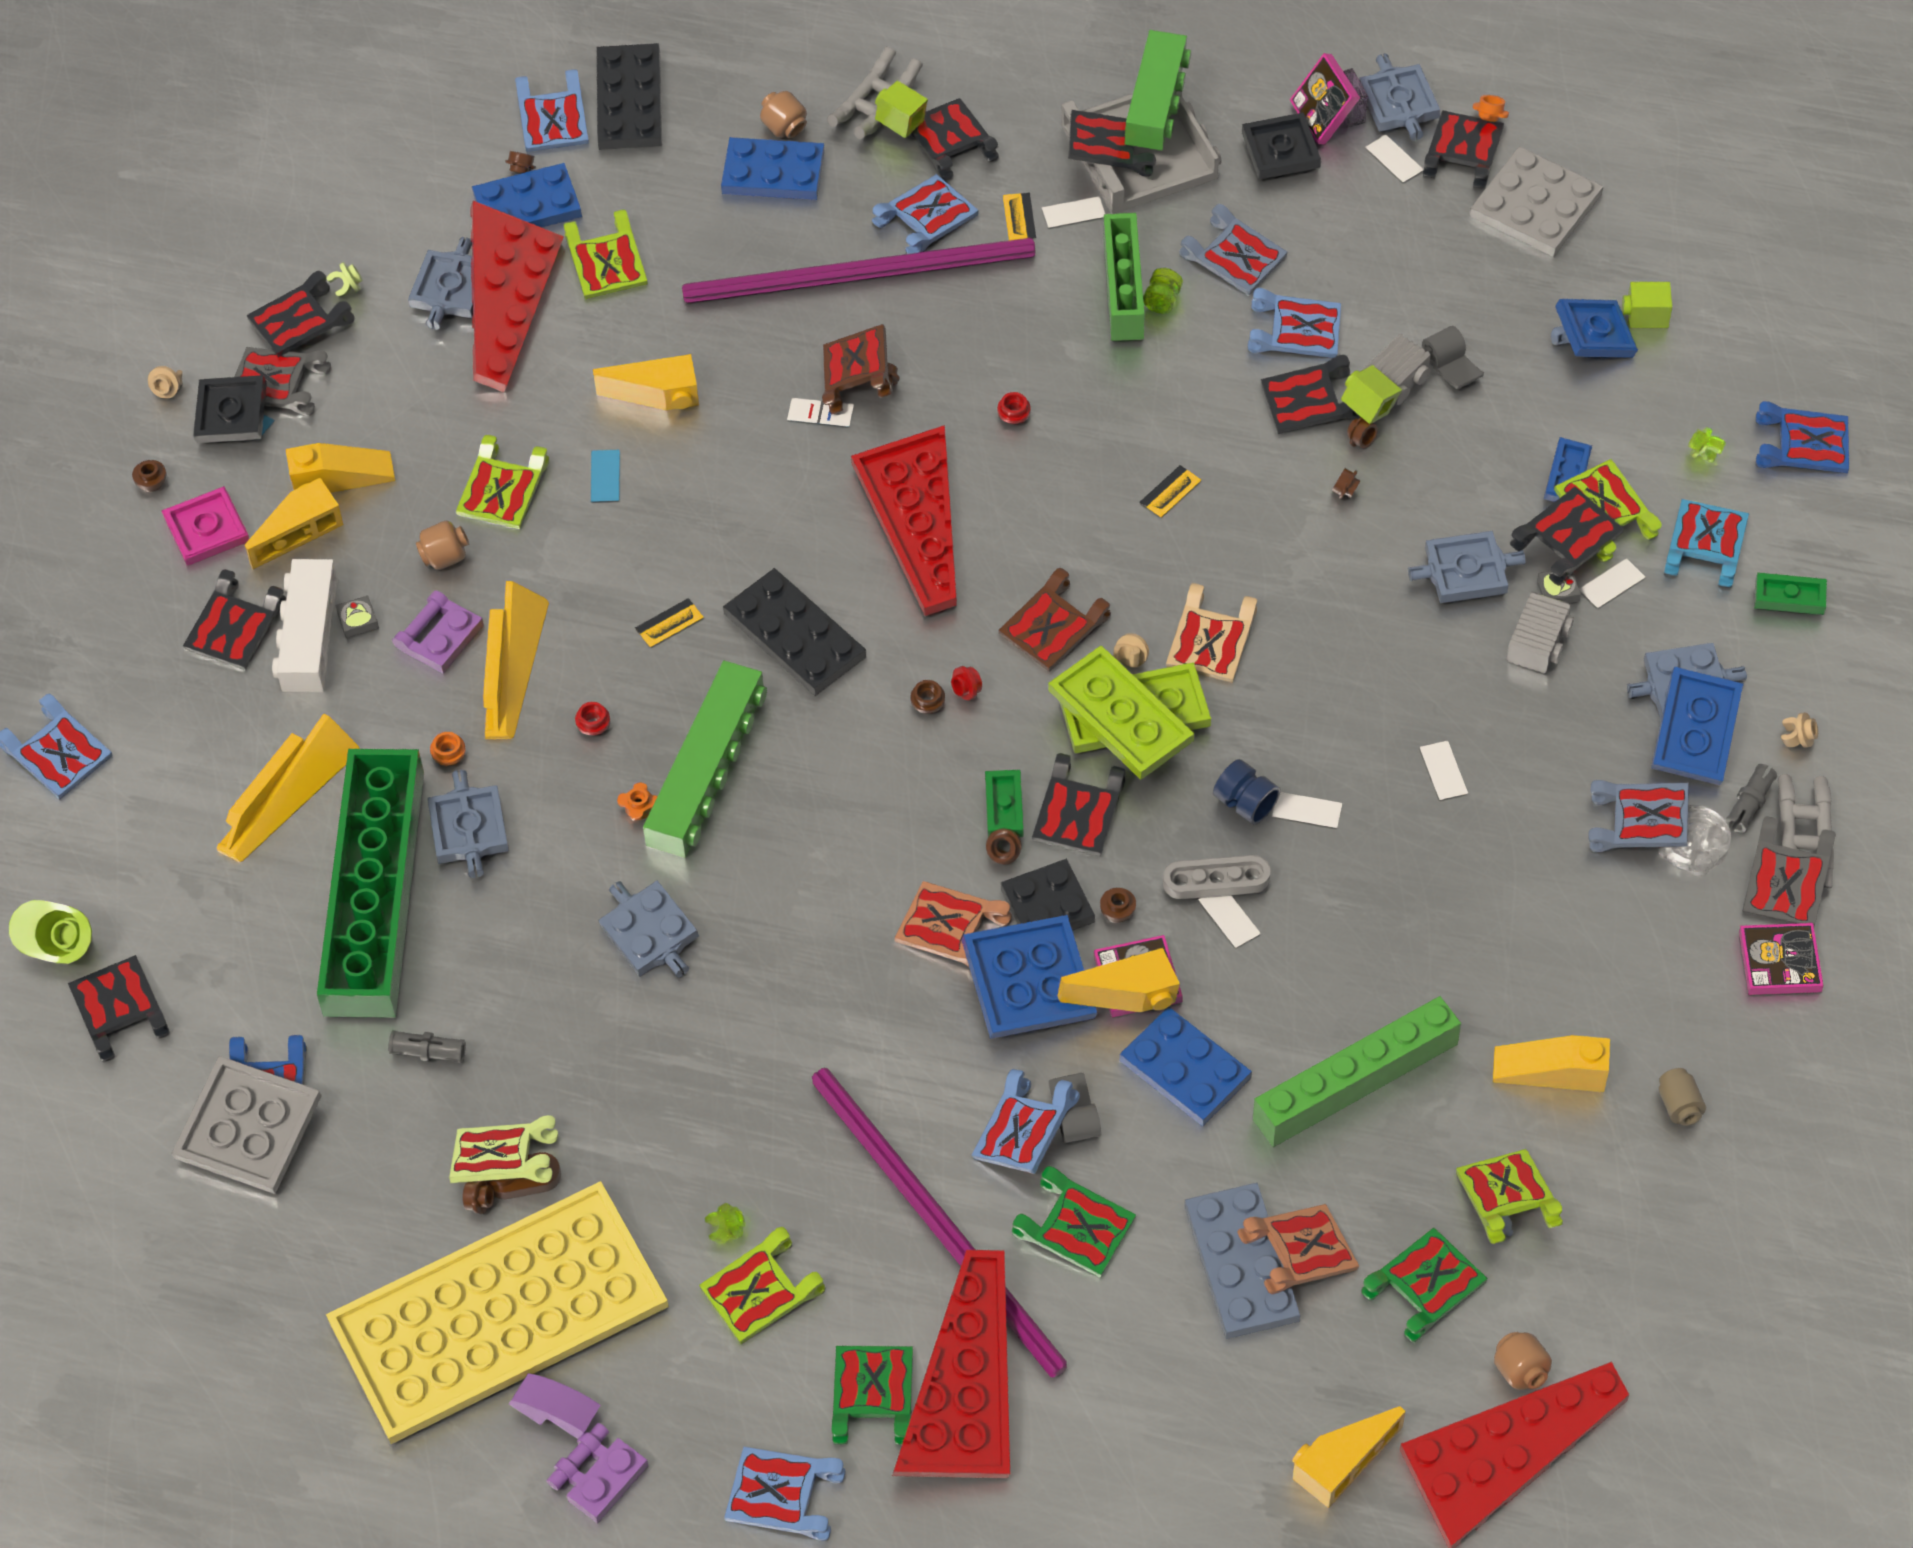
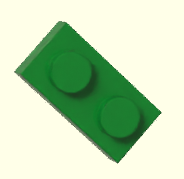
(1790, 593)
(1004, 801)

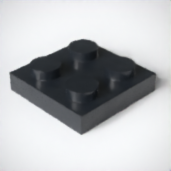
(1281, 145)
(230, 409)
(1048, 894)

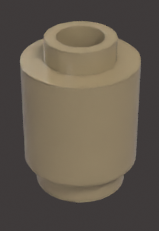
(1681, 1097)

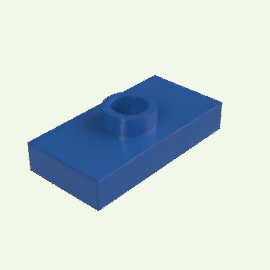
(1569, 461)

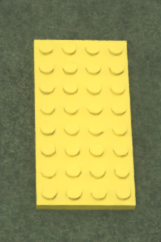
(496, 1312)

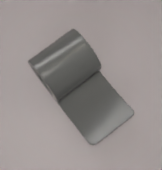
(1449, 359)
(1082, 1119)

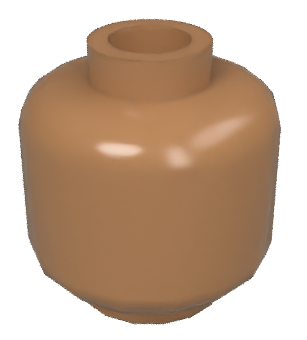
(783, 114)
(442, 545)
(1522, 1360)

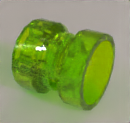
(1162, 292)

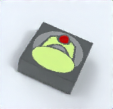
(1566, 592)
(357, 616)

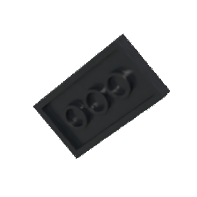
(629, 96)
(794, 631)

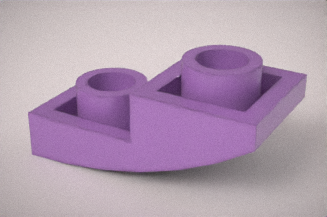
(547, 1399)

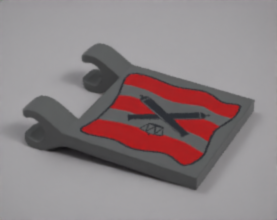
(283, 375)
(1787, 880)

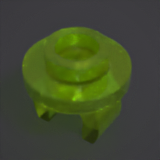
(1706, 445)
(730, 1221)

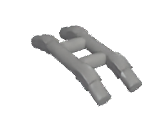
(875, 82)
(1819, 812)

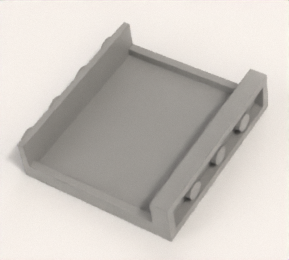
(1181, 165)

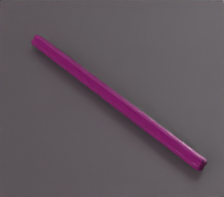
(858, 270)
(931, 1212)

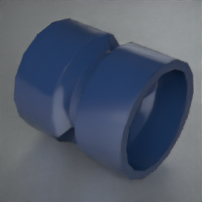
(1250, 795)

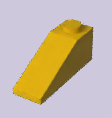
(652, 383)
(339, 466)
(296, 521)
(1127, 984)
(1555, 1063)
(1342, 1455)

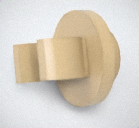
(164, 381)
(1131, 650)
(1804, 731)

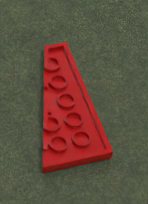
(508, 278)
(912, 502)
(963, 1399)
(1496, 1454)

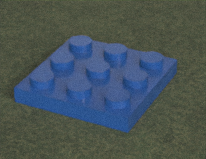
(1020, 975)

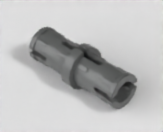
(1751, 798)
(427, 1046)

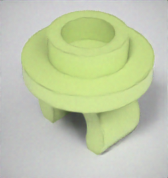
(350, 278)

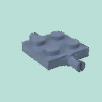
(1400, 97)
(444, 284)
(1466, 566)
(1695, 658)
(467, 824)
(648, 928)

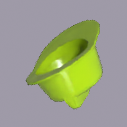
(50, 931)

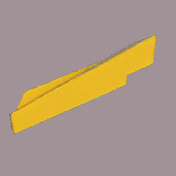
(510, 657)
(285, 786)

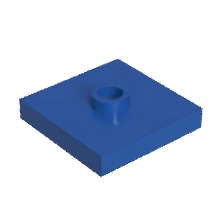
(1596, 328)

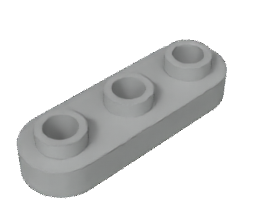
(1230, 870)

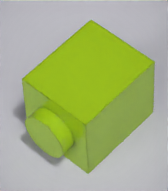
(900, 108)
(1648, 304)
(1370, 393)

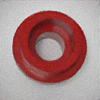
(1014, 408)
(966, 682)
(590, 711)

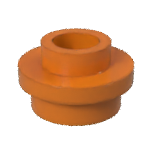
(446, 741)

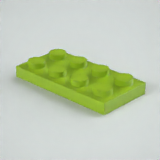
(1174, 686)
(1121, 712)

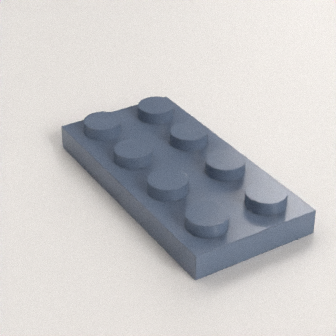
(1238, 1269)

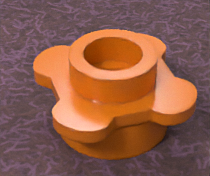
(1491, 108)
(634, 809)

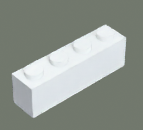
(306, 625)

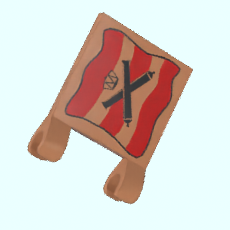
(942, 917)
(1305, 1243)

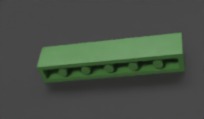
(704, 759)
(1356, 1071)

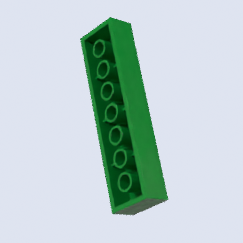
(371, 883)

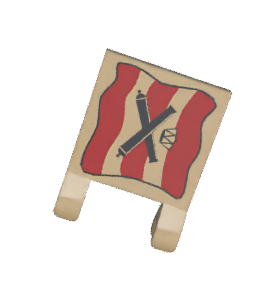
(1211, 638)

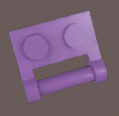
(446, 639)

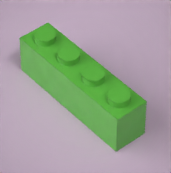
(1156, 90)
(1123, 276)

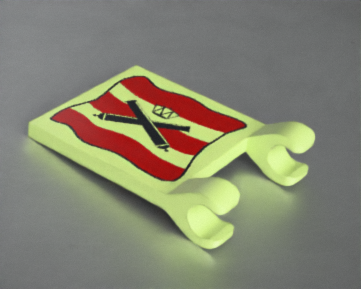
(502, 1152)

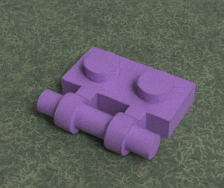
(606, 1480)

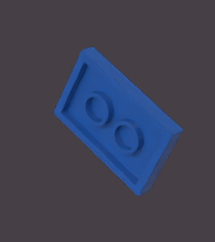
(772, 168)
(535, 196)
(1697, 726)
(1185, 1066)

